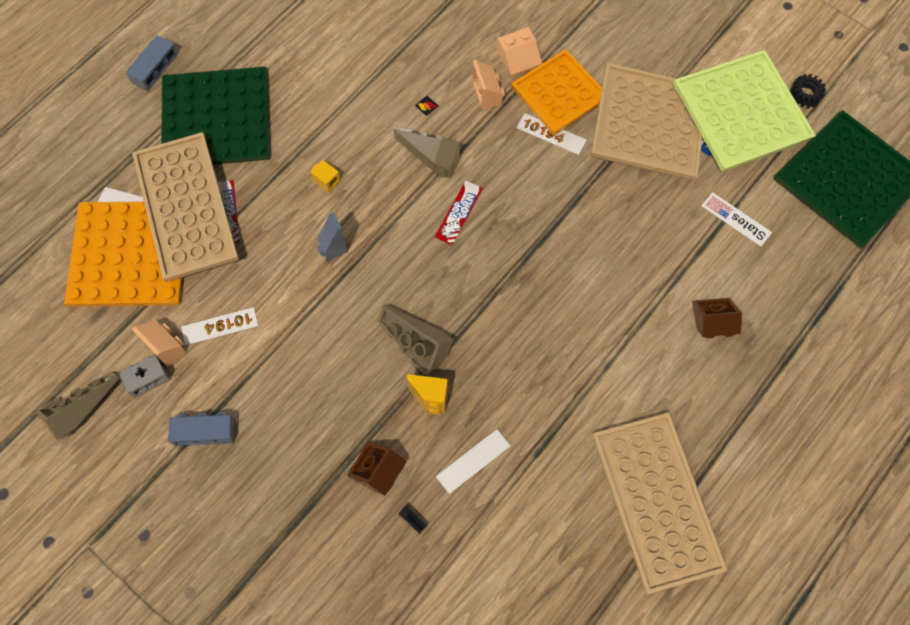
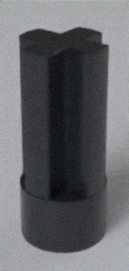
(411, 518)

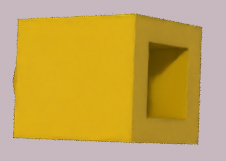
(325, 176)

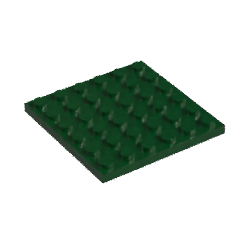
(225, 107)
(849, 178)

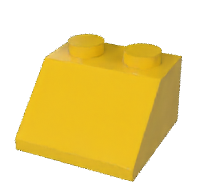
(429, 392)

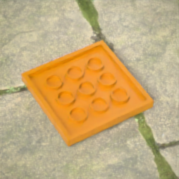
(558, 91)

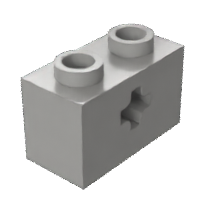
(137, 383)

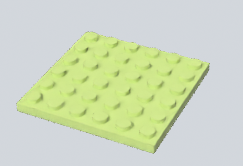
(743, 110)

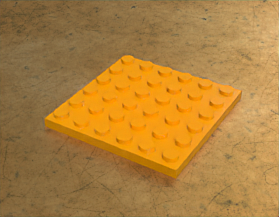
(116, 259)

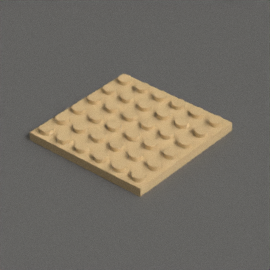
(645, 124)

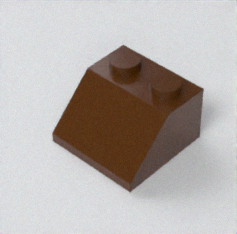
(717, 317)
(377, 468)

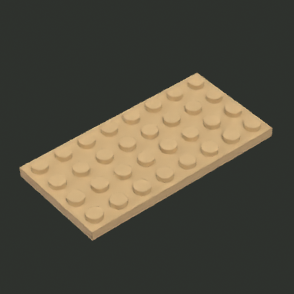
(184, 207)
(658, 503)

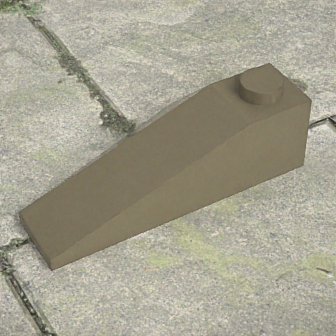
(437, 153)
(421, 342)
(66, 414)

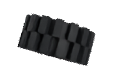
(812, 84)

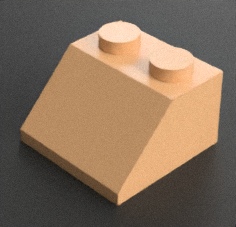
(519, 51)
(487, 85)
(160, 341)

